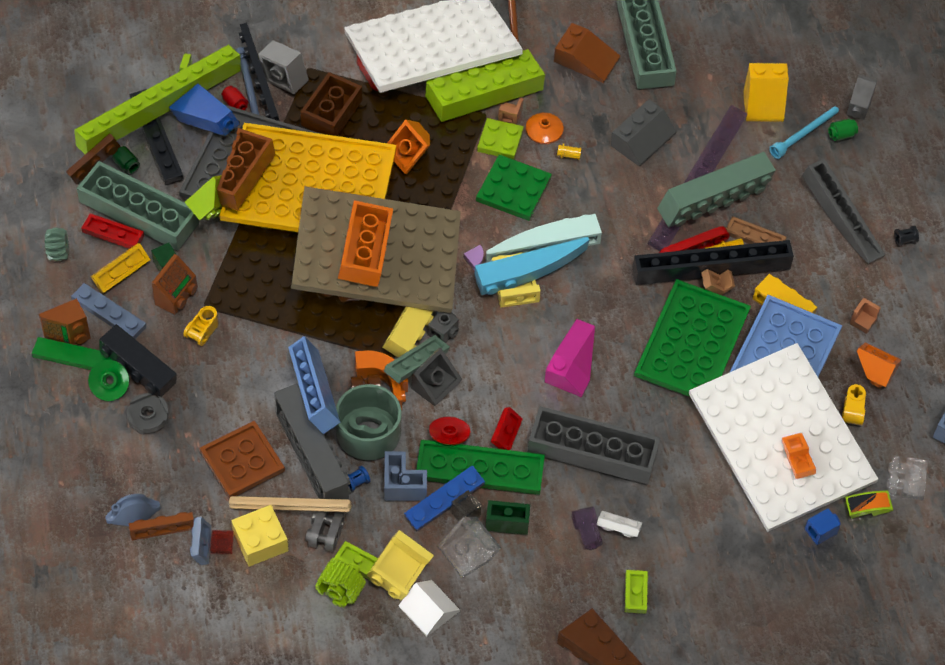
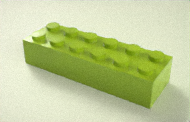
(484, 86)

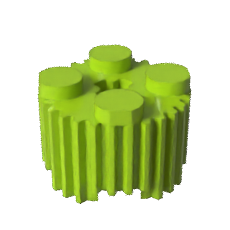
(341, 582)

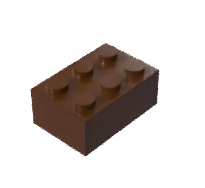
(331, 105)

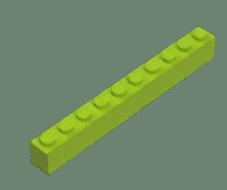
(157, 99)

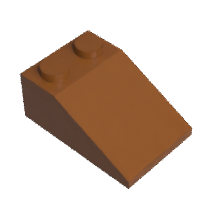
(585, 53)

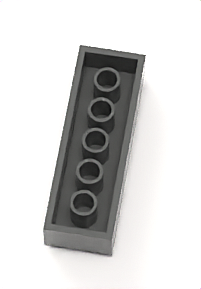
(593, 445)
(311, 446)

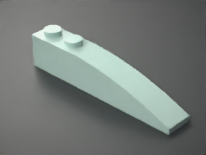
(549, 235)

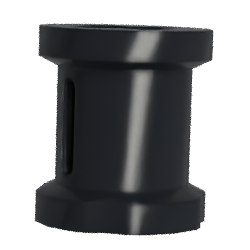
(906, 235)

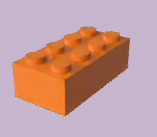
(365, 243)

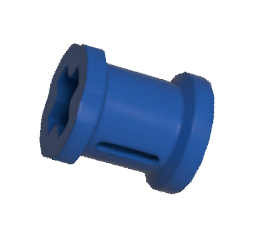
(358, 477)

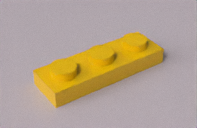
(120, 268)

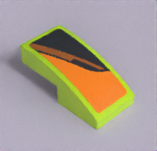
(870, 502)

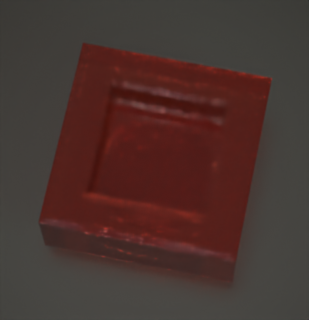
(222, 542)

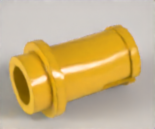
(569, 152)

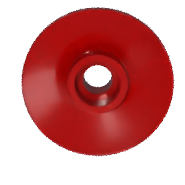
(449, 430)

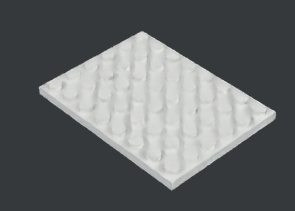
(431, 42)
(772, 400)

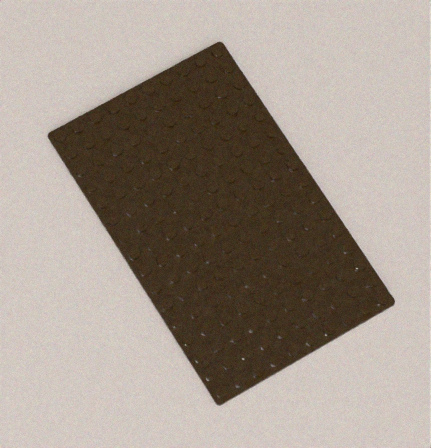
(260, 260)

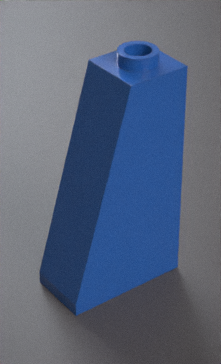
(204, 111)

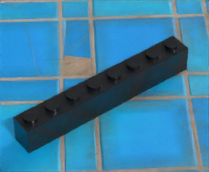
(690, 263)

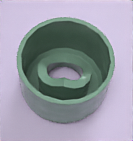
(373, 405)

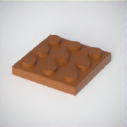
(242, 459)

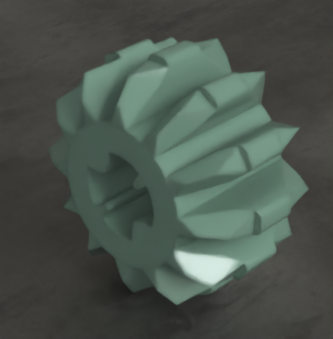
(56, 244)

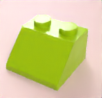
(205, 201)

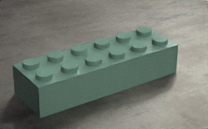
(647, 43)
(716, 190)
(137, 205)

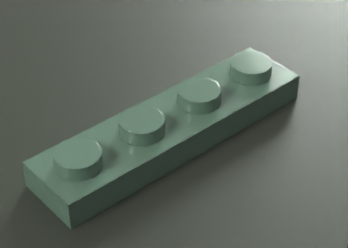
(407, 363)

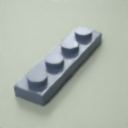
(108, 310)

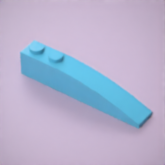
(526, 267)

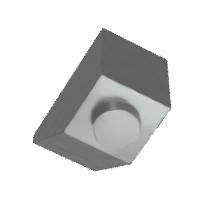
(861, 97)

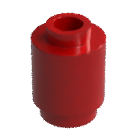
(234, 98)

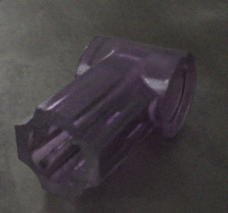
(586, 522)

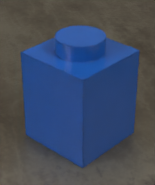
(823, 526)

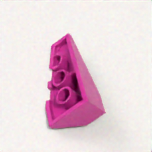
(572, 360)

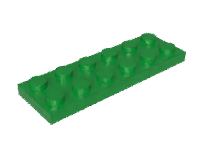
(498, 467)

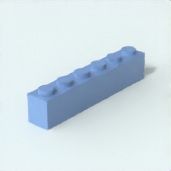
(314, 385)

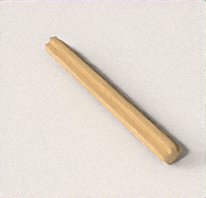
(291, 504)

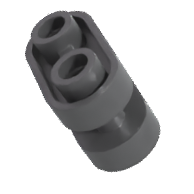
(315, 535)

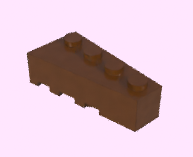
(595, 642)

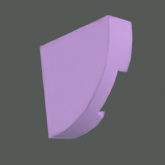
(474, 256)

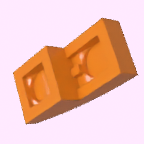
(798, 455)

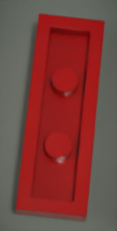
(112, 231)

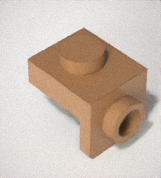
(718, 283)

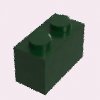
(507, 517)

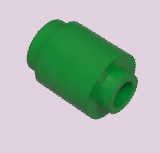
(843, 129)

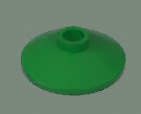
(98, 380)

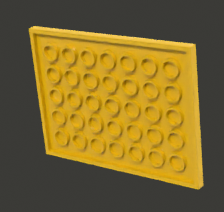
(312, 162)

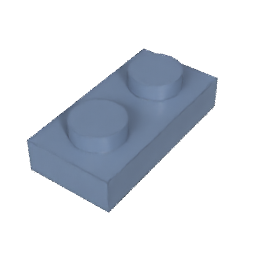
(201, 541)

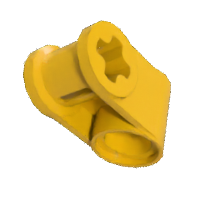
(200, 328)
(854, 405)

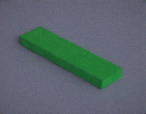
(67, 353)

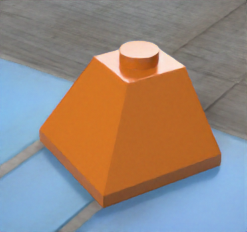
(410, 143)
(878, 364)

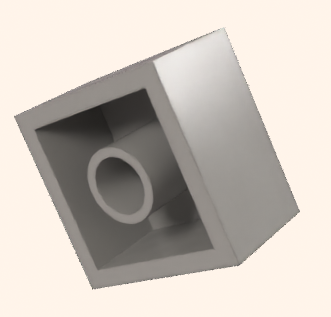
(283, 66)

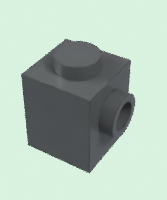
(444, 326)

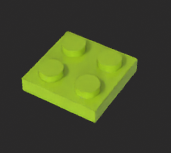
(500, 138)

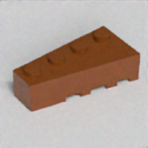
(245, 165)

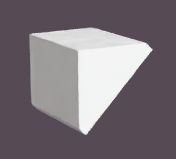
(428, 606)

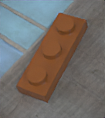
(161, 526)

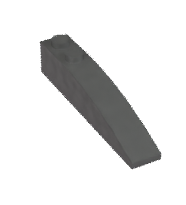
(842, 210)

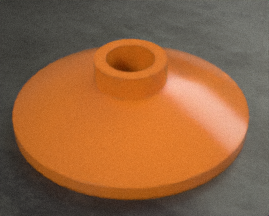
(545, 133)

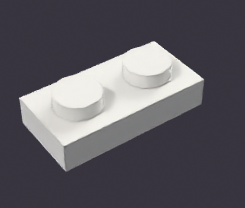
(618, 523)

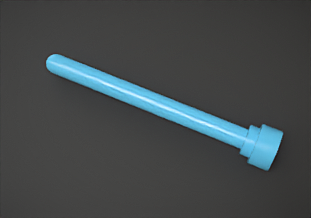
(779, 148)

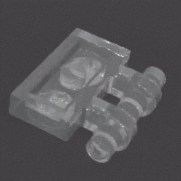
(914, 477)

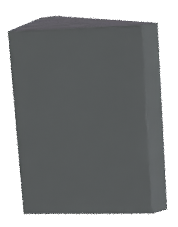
(435, 377)

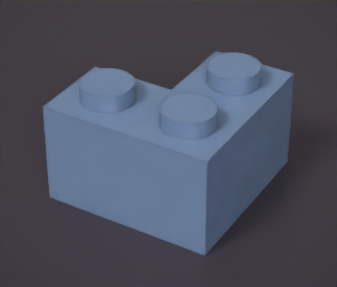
(403, 483)

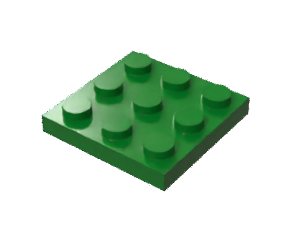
(513, 187)

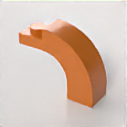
(374, 363)

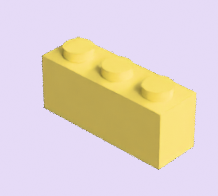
(408, 330)

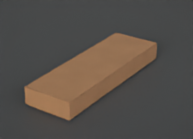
(751, 233)

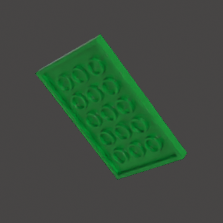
(692, 338)

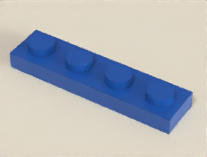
(442, 499)

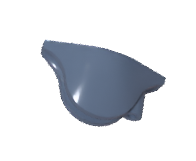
(132, 508)

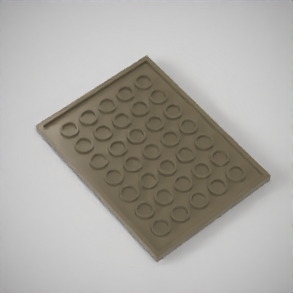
(417, 257)

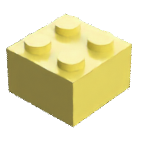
(259, 535)

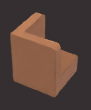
(511, 113)
(865, 315)

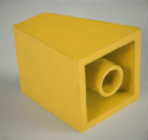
(766, 92)

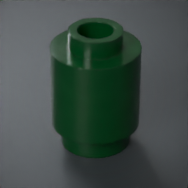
(126, 160)

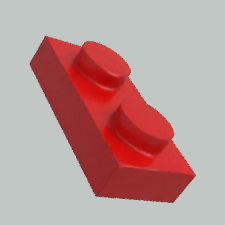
(506, 429)

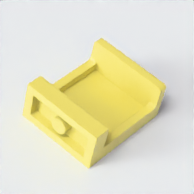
(522, 294)
(399, 565)

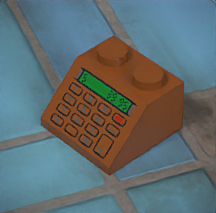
(174, 285)
(65, 323)

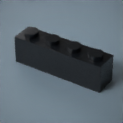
(138, 361)

